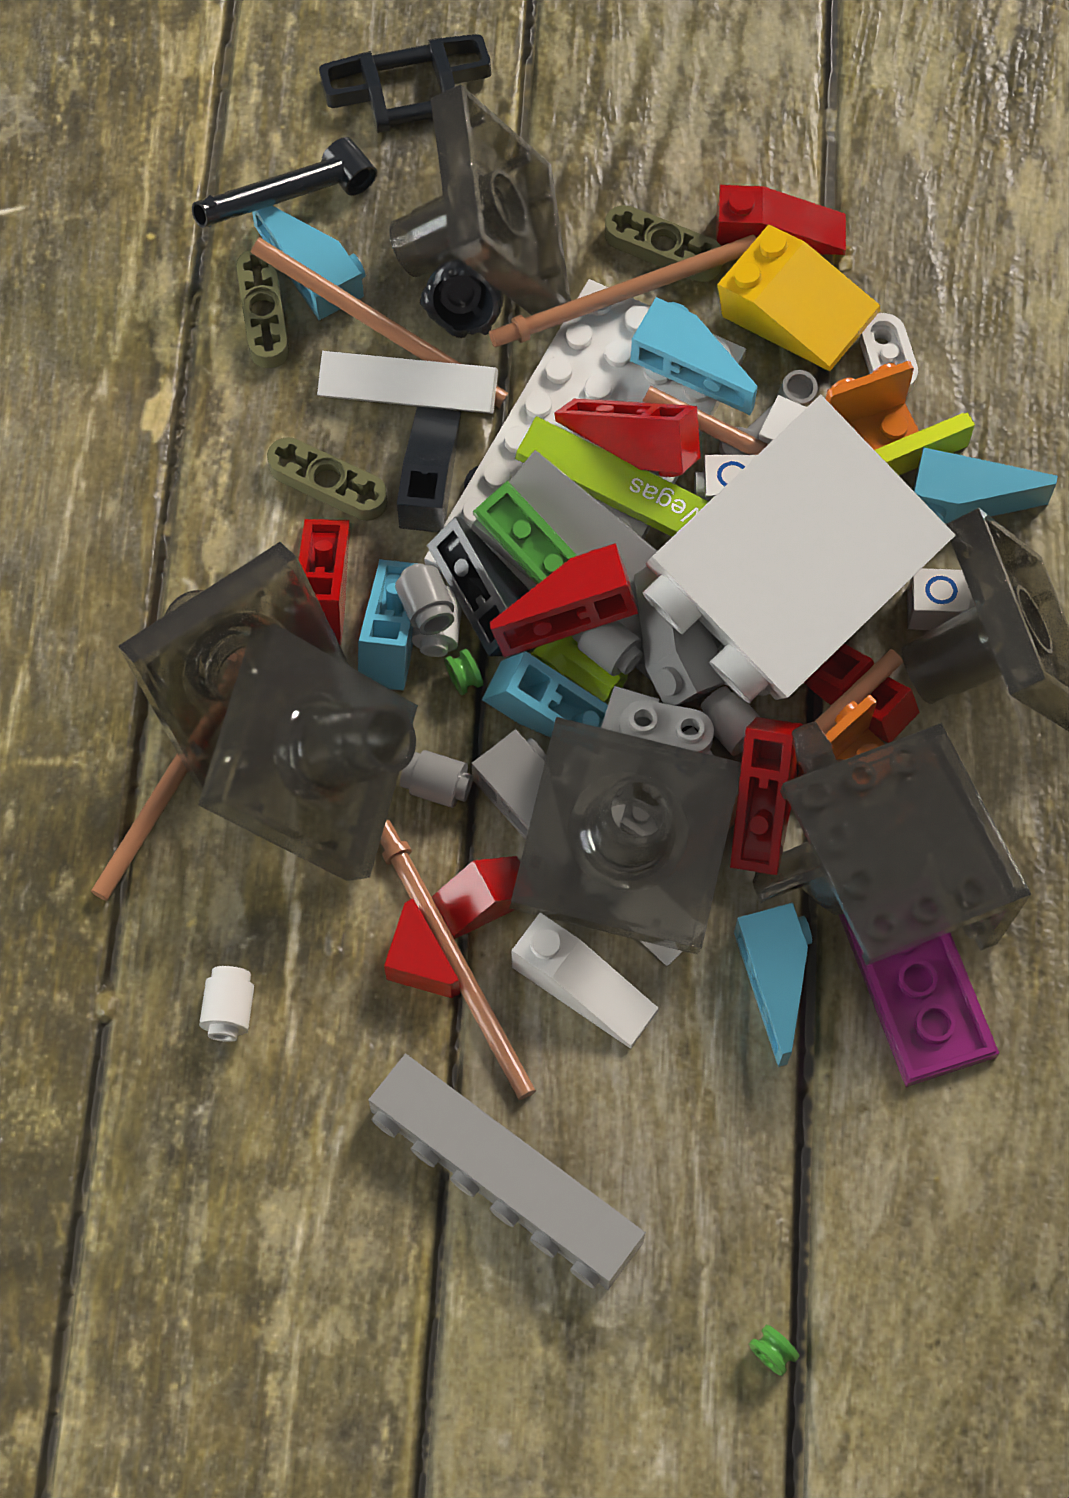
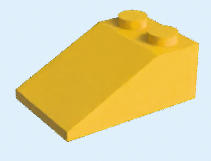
(795, 299)

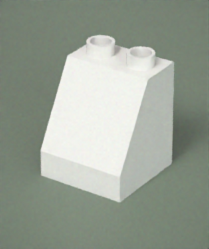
(795, 554)

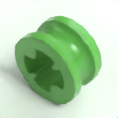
(463, 671)
(774, 1350)

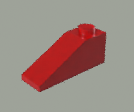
(750, 209)
(640, 433)
(325, 563)
(571, 600)
(761, 809)

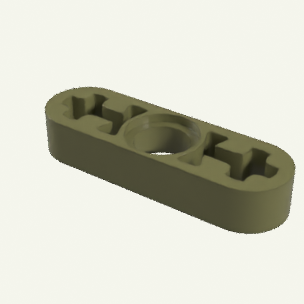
(655, 227)
(256, 324)
(320, 461)

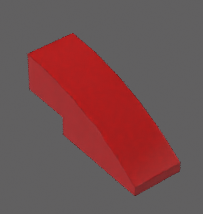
(895, 701)

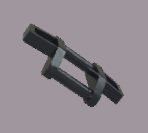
(370, 65)

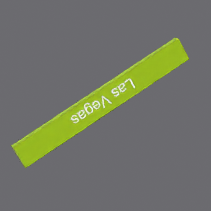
(612, 479)

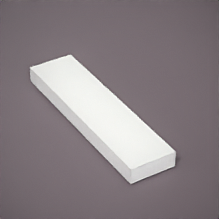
(407, 382)

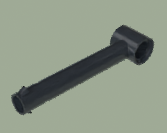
(340, 164)

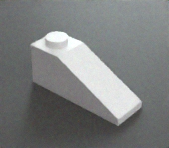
(582, 980)

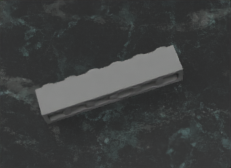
(505, 1172)

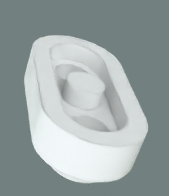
(895, 351)
(668, 724)

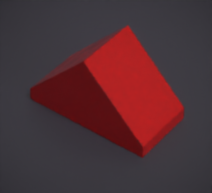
(477, 894)
(417, 957)

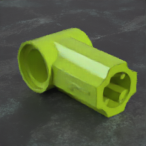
(579, 668)

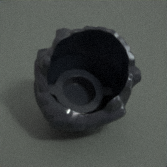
(461, 300)

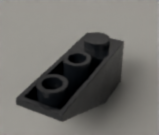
(428, 470)

